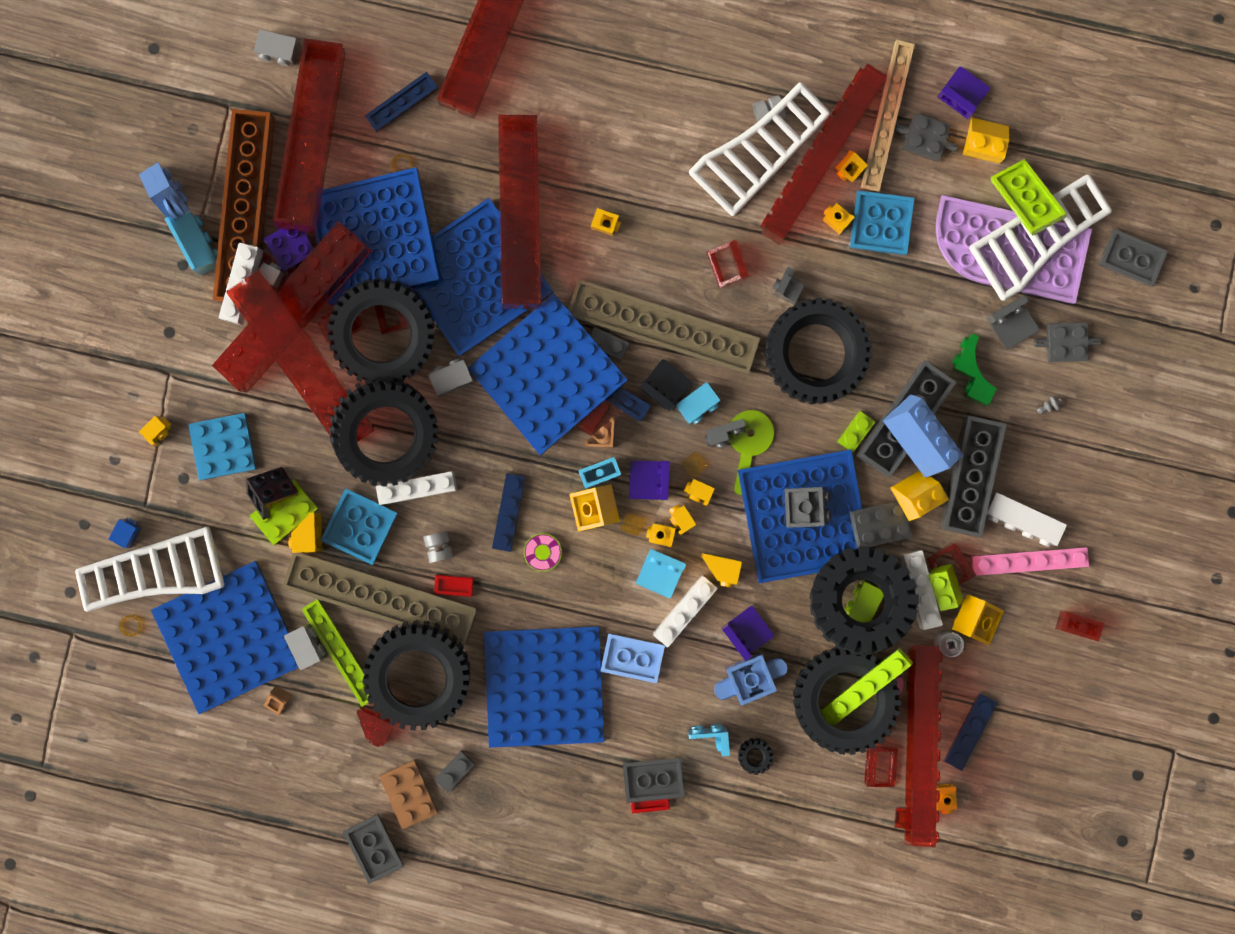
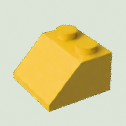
(986, 140)
(918, 495)
(594, 507)
(307, 535)
(723, 569)
(977, 619)

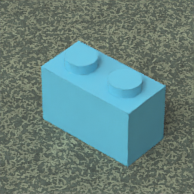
(698, 403)
(599, 472)

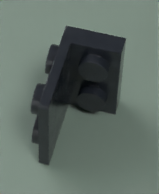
(665, 385)
(269, 489)

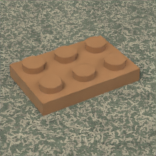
(408, 794)

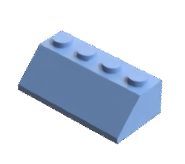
(922, 436)

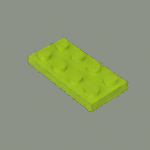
(1028, 197)

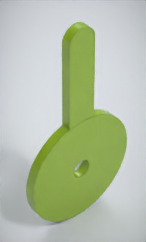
(753, 445)

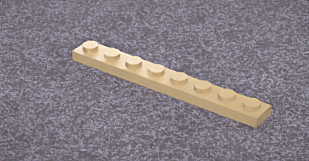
(887, 116)

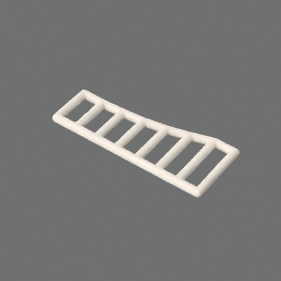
(743, 139)
(1045, 254)
(161, 588)

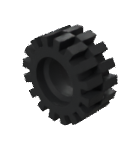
(765, 762)

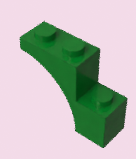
(965, 363)

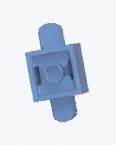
(164, 191)
(750, 679)

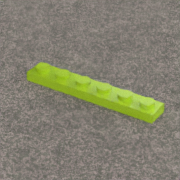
(337, 648)
(866, 687)

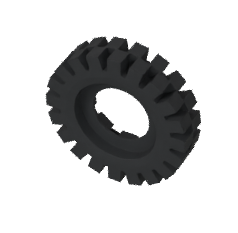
(888, 575)

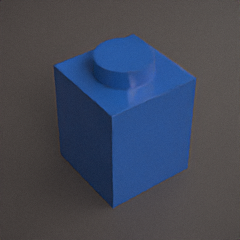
(125, 532)

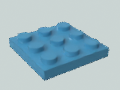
(881, 222)
(222, 446)
(359, 526)

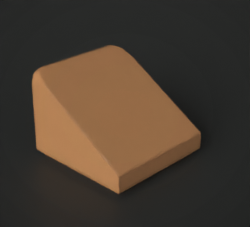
(277, 700)

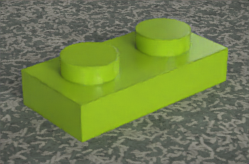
(856, 431)

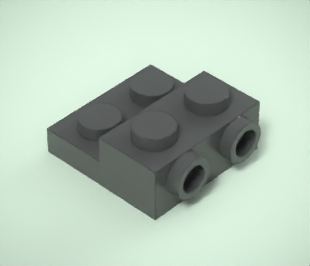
(722, 435)
(807, 507)

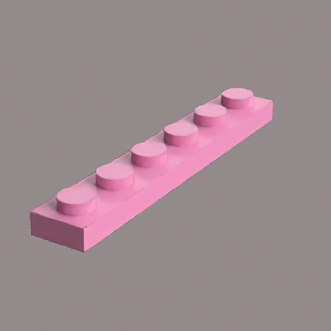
(1030, 561)

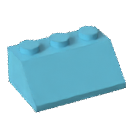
(194, 242)

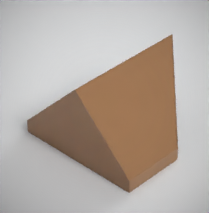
(603, 437)

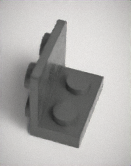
(1013, 323)

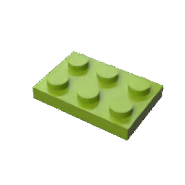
(285, 515)

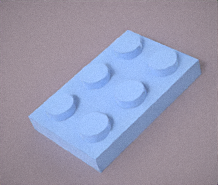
(632, 658)

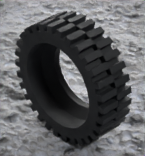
(388, 294)
(844, 324)
(358, 405)
(417, 638)
(809, 715)

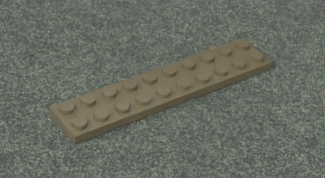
(663, 326)
(376, 595)

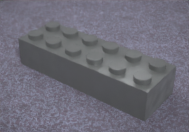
(881, 448)
(973, 476)

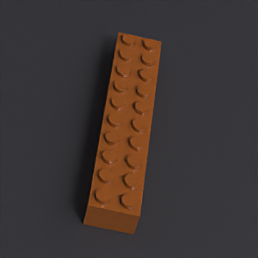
(244, 190)

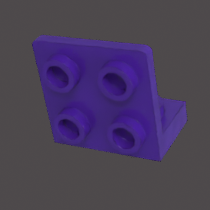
(963, 92)
(289, 247)
(649, 480)
(747, 632)

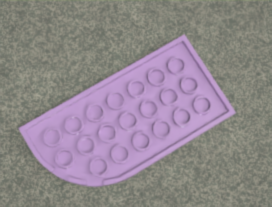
(965, 222)

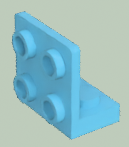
(660, 573)
(717, 731)

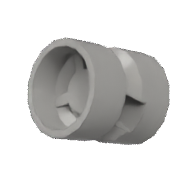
(762, 108)
(438, 539)
(950, 643)

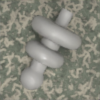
(1048, 406)

